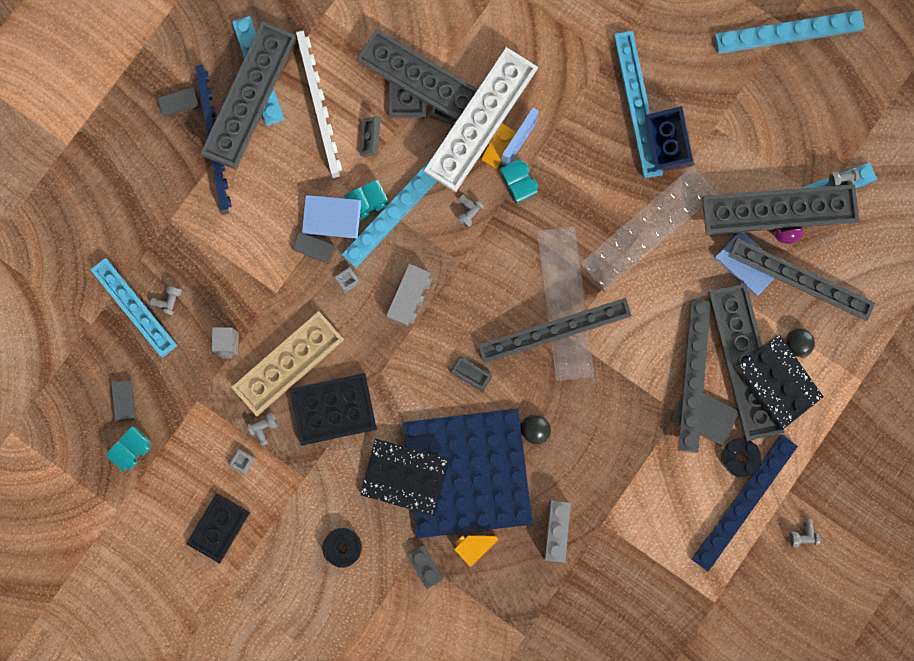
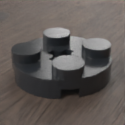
(748, 466)
(335, 556)

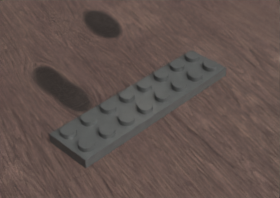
(416, 75)
(248, 95)
(780, 209)
(738, 340)

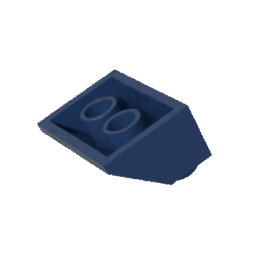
(669, 139)

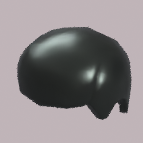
(800, 342)
(535, 429)

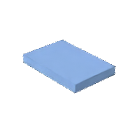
(520, 137)
(331, 216)
(755, 280)

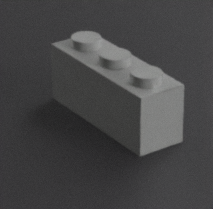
(409, 296)
(557, 531)

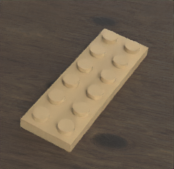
(287, 363)

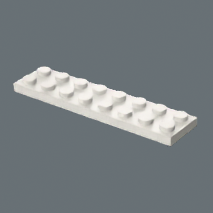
(481, 119)

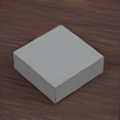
(347, 280)
(242, 461)

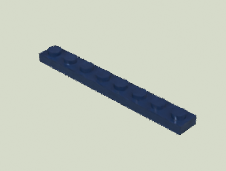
(209, 113)
(744, 503)

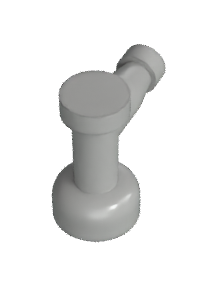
(836, 179)
(474, 207)
(167, 306)
(257, 428)
(810, 537)

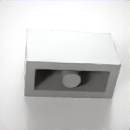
(225, 342)

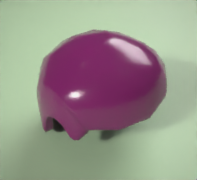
(788, 236)

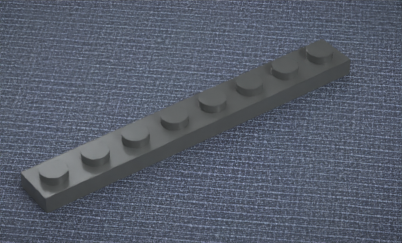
(801, 279)
(555, 330)
(694, 376)

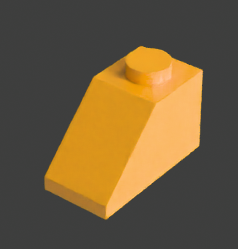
(497, 146)
(473, 547)

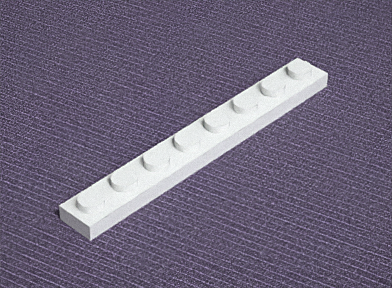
(322, 112)

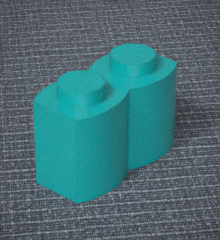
(518, 181)
(371, 198)
(129, 449)

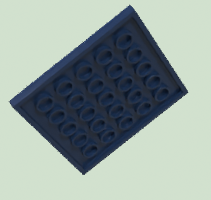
(484, 474)

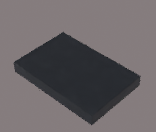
(218, 528)

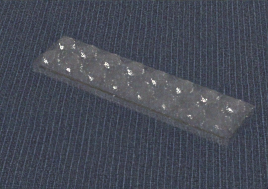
(647, 229)
(563, 298)

